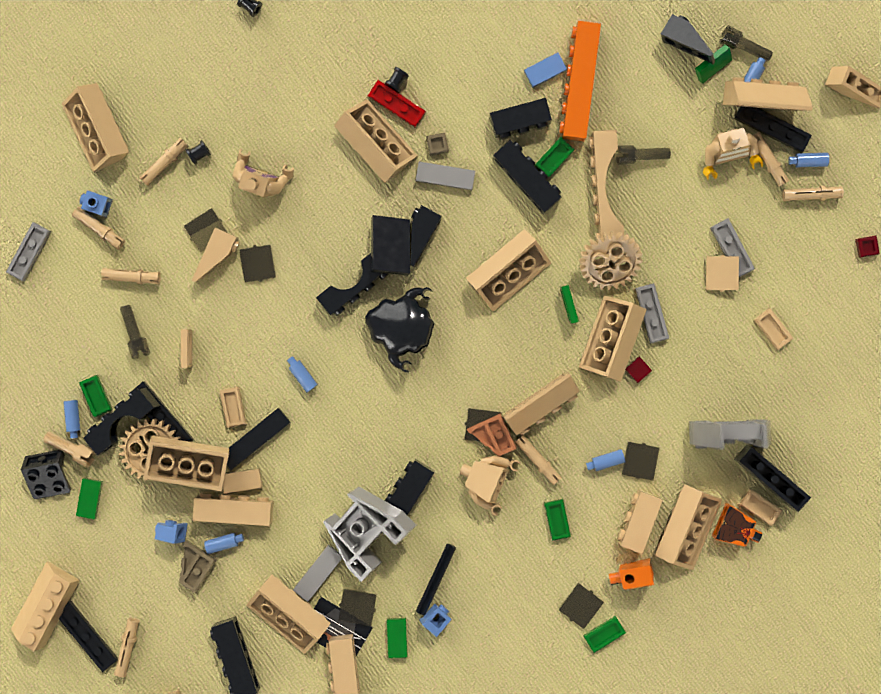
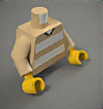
(730, 147)

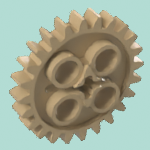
(610, 260)
(137, 460)

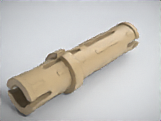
(164, 161)
(770, 161)
(821, 193)
(93, 224)
(131, 276)
(542, 465)
(128, 640)

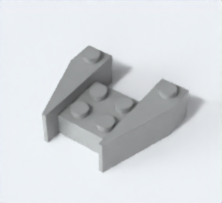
(715, 434)
(362, 526)

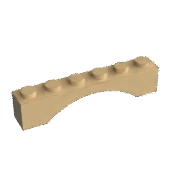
(603, 147)

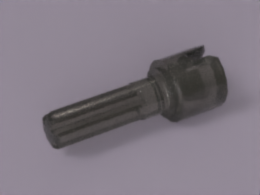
(734, 39)
(631, 154)
(136, 341)

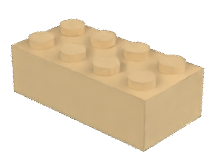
(186, 463)

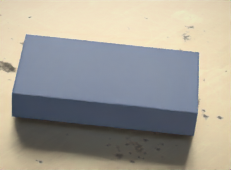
(545, 70)

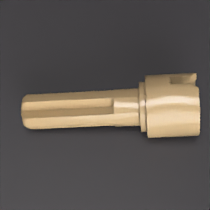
(80, 453)

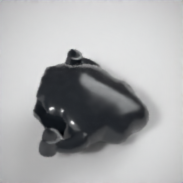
(401, 326)

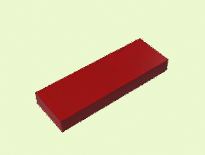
(396, 103)

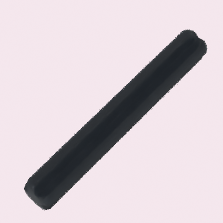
(436, 579)

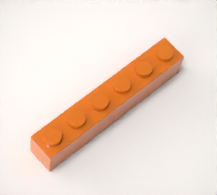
(580, 81)

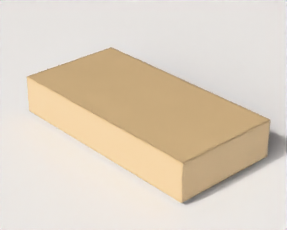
(773, 329)
(186, 348)
(233, 407)
(242, 481)
(760, 507)

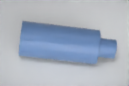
(755, 70)
(810, 160)
(301, 374)
(72, 417)
(606, 460)
(223, 543)

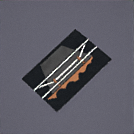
(338, 628)

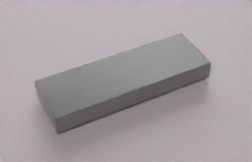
(445, 175)
(731, 245)
(28, 251)
(653, 317)
(318, 573)

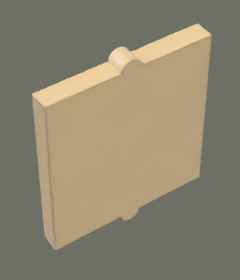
(722, 273)

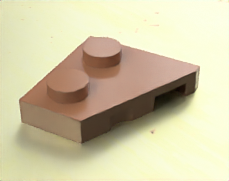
(494, 434)

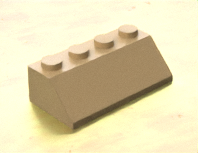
(767, 96)
(95, 126)
(375, 140)
(509, 270)
(612, 338)
(541, 403)
(688, 527)
(44, 607)
(288, 614)

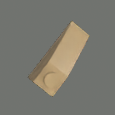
(854, 85)
(217, 250)

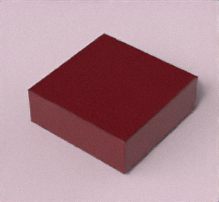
(867, 246)
(638, 369)

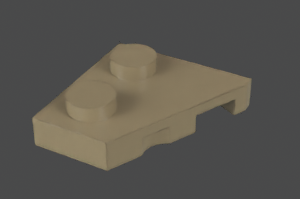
(195, 566)

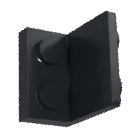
(45, 474)

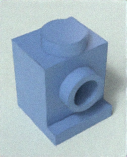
(101, 206)
(171, 531)
(435, 626)

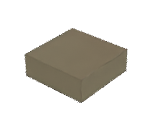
(437, 144)

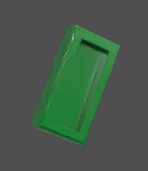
(707, 70)
(554, 157)
(569, 304)
(95, 396)
(89, 498)
(557, 519)
(604, 634)
(397, 638)

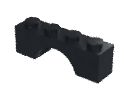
(335, 299)
(104, 435)

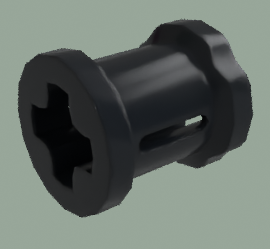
(251, 6)
(397, 79)
(198, 152)

